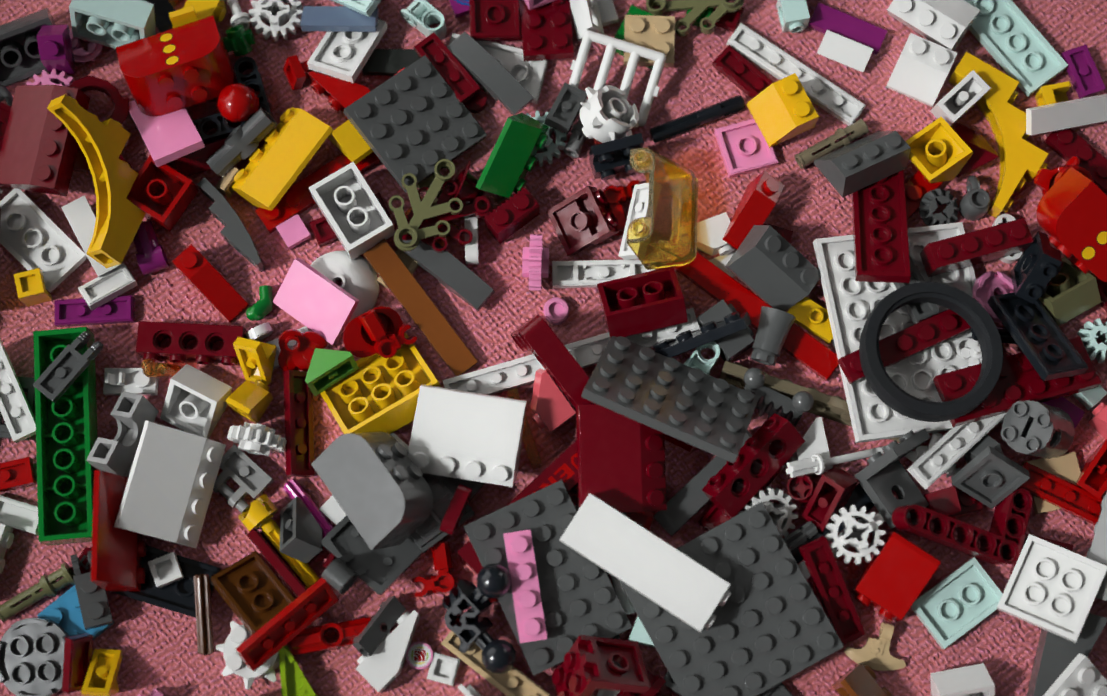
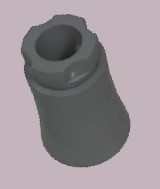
(771, 335)

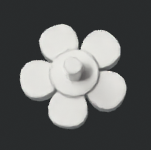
(972, 352)

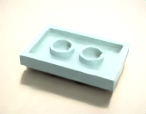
(957, 603)

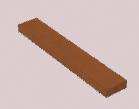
(420, 308)

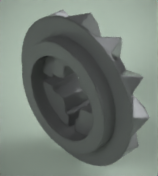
(928, 206)

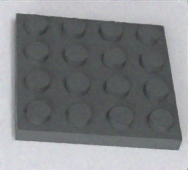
(414, 122)

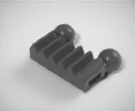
(774, 402)

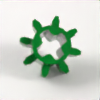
(239, 40)

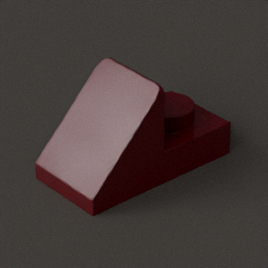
(952, 502)

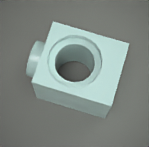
(793, 15)

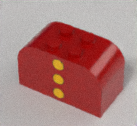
(176, 67)
(1077, 221)

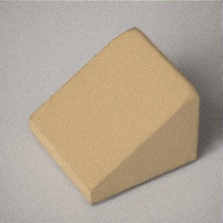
(225, 183)

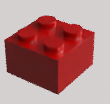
(162, 193)

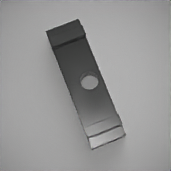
(372, 634)

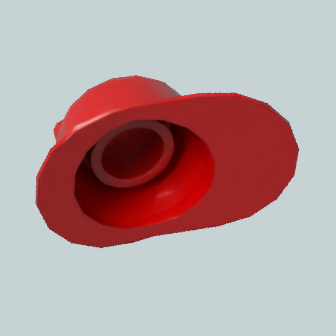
(358, 341)

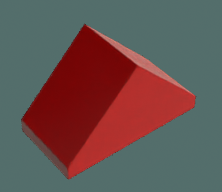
(1094, 473)

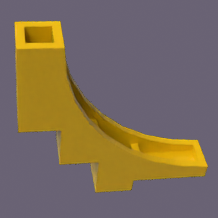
(102, 144)
(1017, 157)

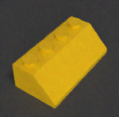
(281, 158)

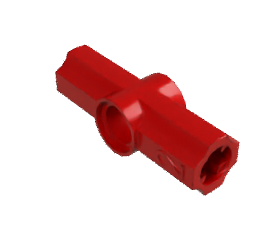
(313, 640)

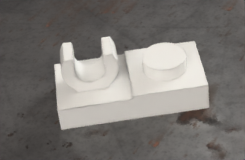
(129, 380)

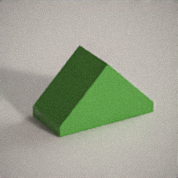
(328, 368)

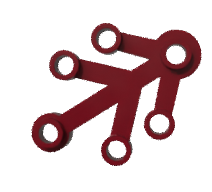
(455, 232)

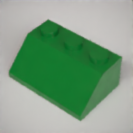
(513, 156)

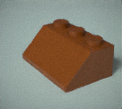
(860, 682)

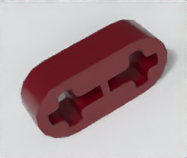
(456, 509)

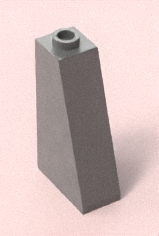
(1057, 653)

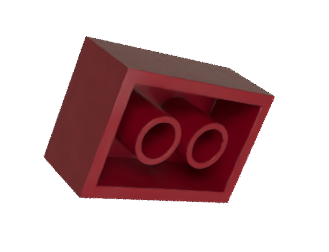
(642, 302)

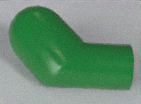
(263, 306)

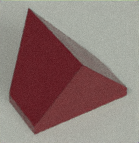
(981, 148)

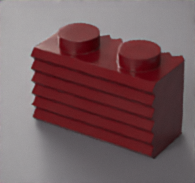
(512, 215)

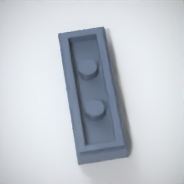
(337, 19)

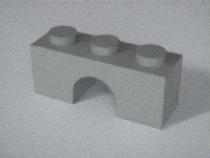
(118, 454)

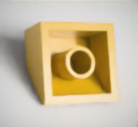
(783, 110)

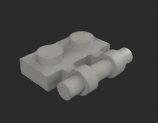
(245, 473)

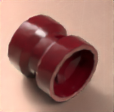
(798, 487)

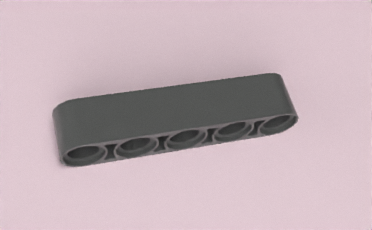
(690, 497)

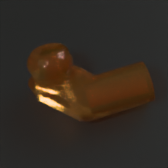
(159, 369)

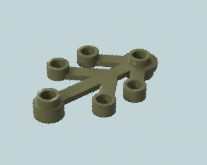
(698, 8)
(422, 209)

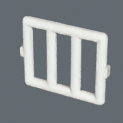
(635, 53)

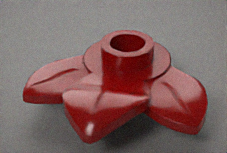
(302, 352)

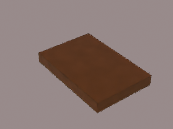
(252, 591)

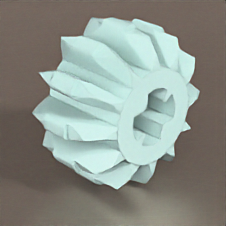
(1090, 334)

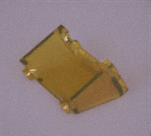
(670, 229)

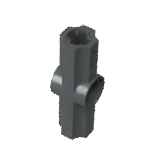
(241, 142)

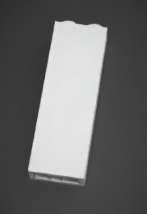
(646, 563)

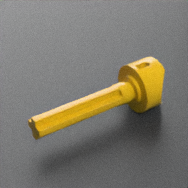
(261, 517)

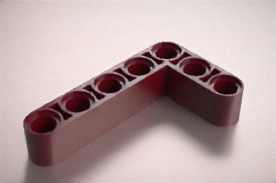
(541, 340)
(968, 535)

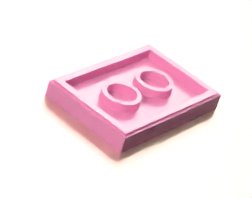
(315, 301)

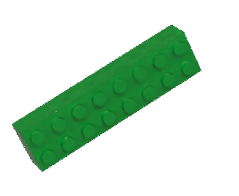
(63, 442)

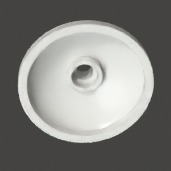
(357, 277)

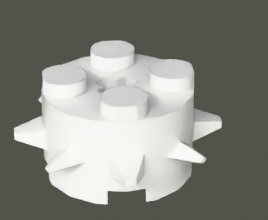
(607, 114)
(235, 663)

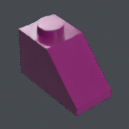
(56, 48)

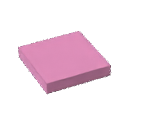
(744, 148)

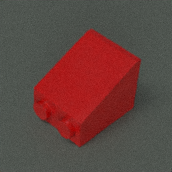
(895, 577)

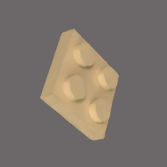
(653, 33)

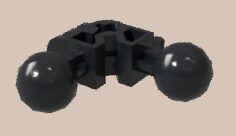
(492, 582)

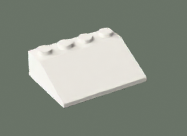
(467, 435)
(170, 485)

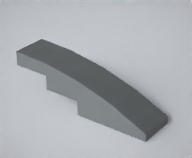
(490, 73)
(234, 230)
(452, 274)

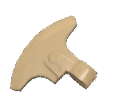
(876, 652)

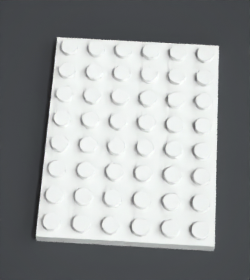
(848, 308)

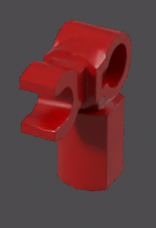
(615, 196)
(384, 345)
(442, 563)

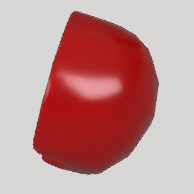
(237, 102)

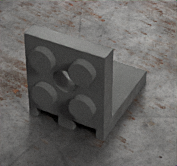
(888, 474)

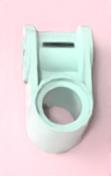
(422, 15)
(701, 363)

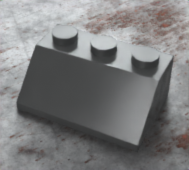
(20, 48)
(864, 161)
(773, 268)

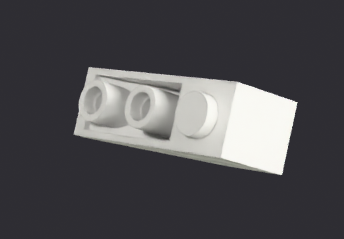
(389, 656)

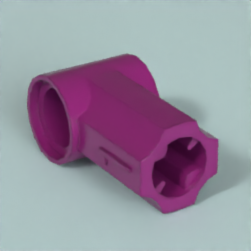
(150, 253)

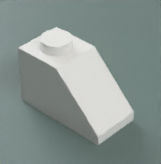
(961, 98)
(711, 234)
(814, 443)

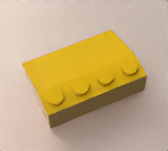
(380, 393)

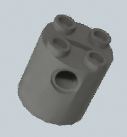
(1038, 429)

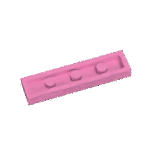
(525, 586)

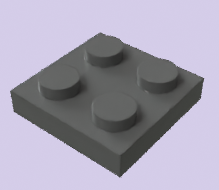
(990, 477)

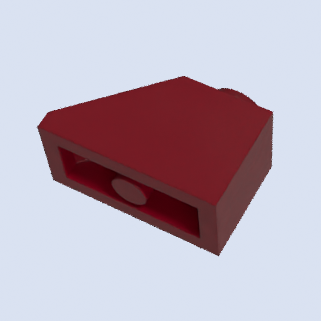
(829, 496)

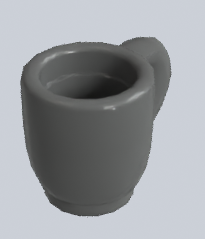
(975, 202)

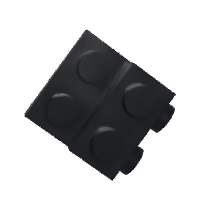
(613, 156)
(1036, 268)

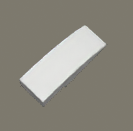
(82, 221)

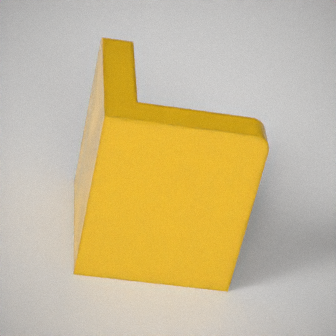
(1052, 93)
(31, 287)

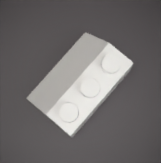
(937, 20)

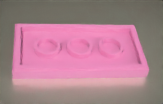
(167, 135)

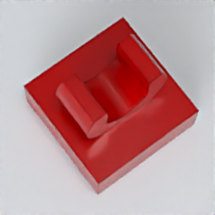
(296, 72)

